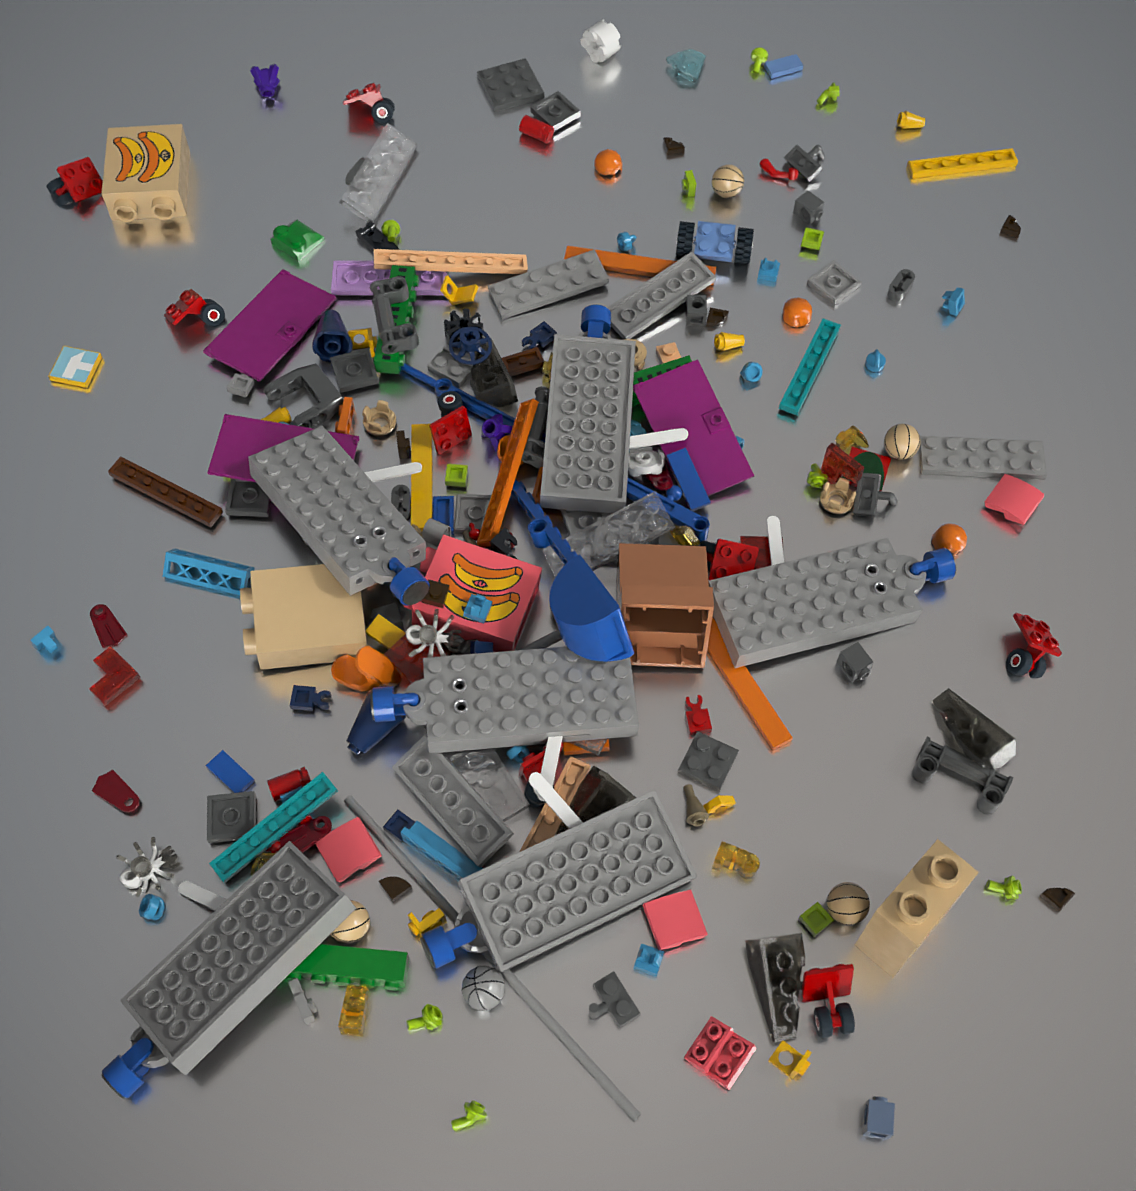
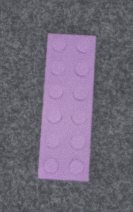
(356, 277)

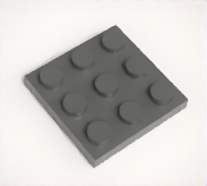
(510, 85)

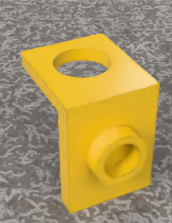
(458, 295)
(370, 340)
(799, 1062)

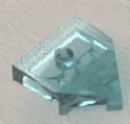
(687, 64)

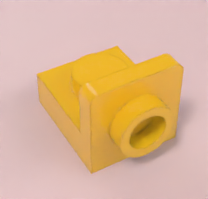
(429, 921)

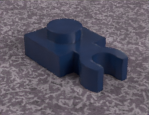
(540, 335)
(306, 697)

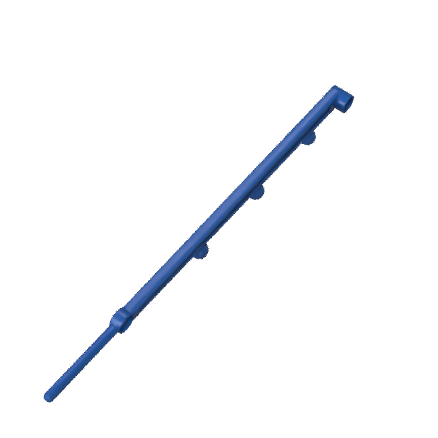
(679, 515)

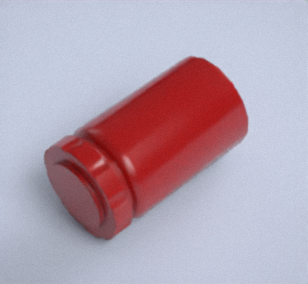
(536, 129)
(288, 782)

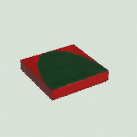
(872, 462)

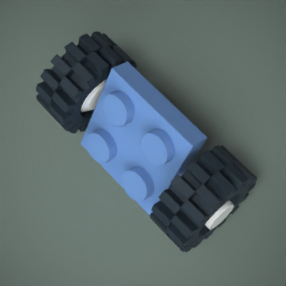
(715, 241)

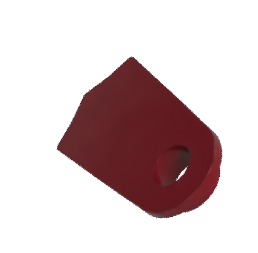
(661, 481)
(107, 626)
(116, 791)
(307, 834)

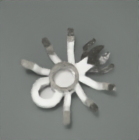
(429, 636)
(142, 869)

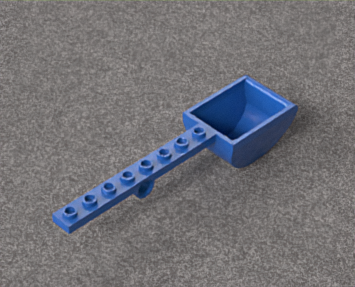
(579, 601)

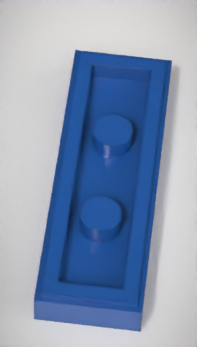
(688, 479)

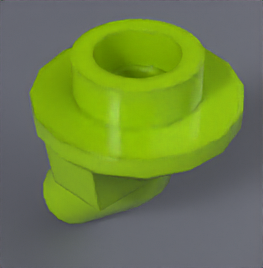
(758, 56)
(832, 92)
(390, 229)
(816, 478)
(1011, 887)
(430, 1018)
(474, 1112)

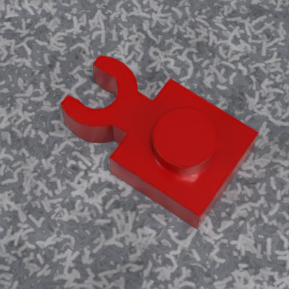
(697, 718)

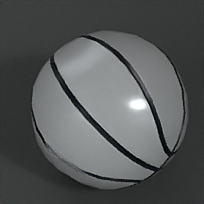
(483, 988)

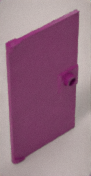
(270, 325)
(687, 401)
(247, 436)

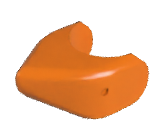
(366, 670)

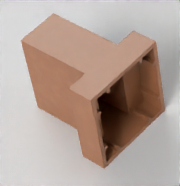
(665, 603)

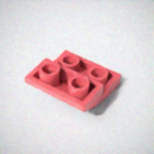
(1014, 499)
(348, 849)
(675, 919)
(720, 1053)

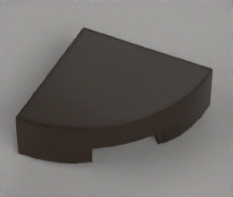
(672, 146)
(1011, 227)
(716, 317)
(395, 887)
(1057, 897)

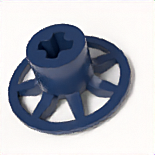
(470, 342)

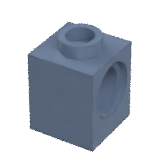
(878, 1118)

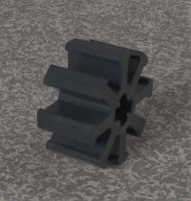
(457, 323)

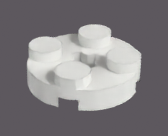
(645, 461)

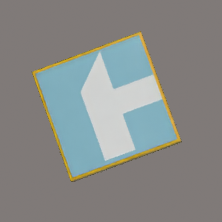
(75, 366)

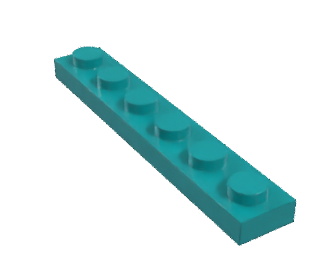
(809, 367)
(273, 827)

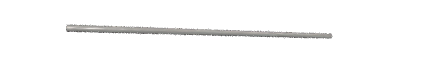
(516, 984)

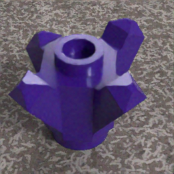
(266, 79)
(495, 430)

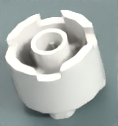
(601, 41)

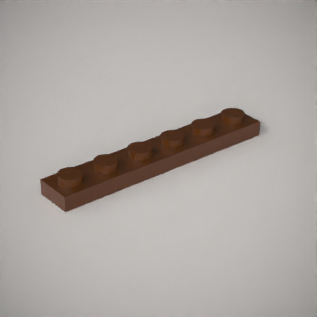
(165, 491)

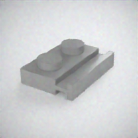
(447, 367)

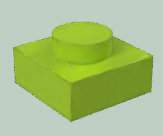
(689, 183)
(812, 238)
(456, 475)
(816, 919)

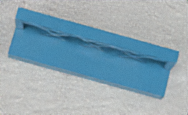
(204, 563)
(439, 851)

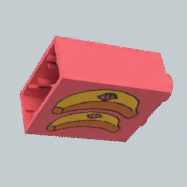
(475, 571)

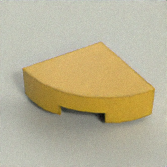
(718, 801)

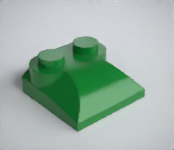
(296, 239)

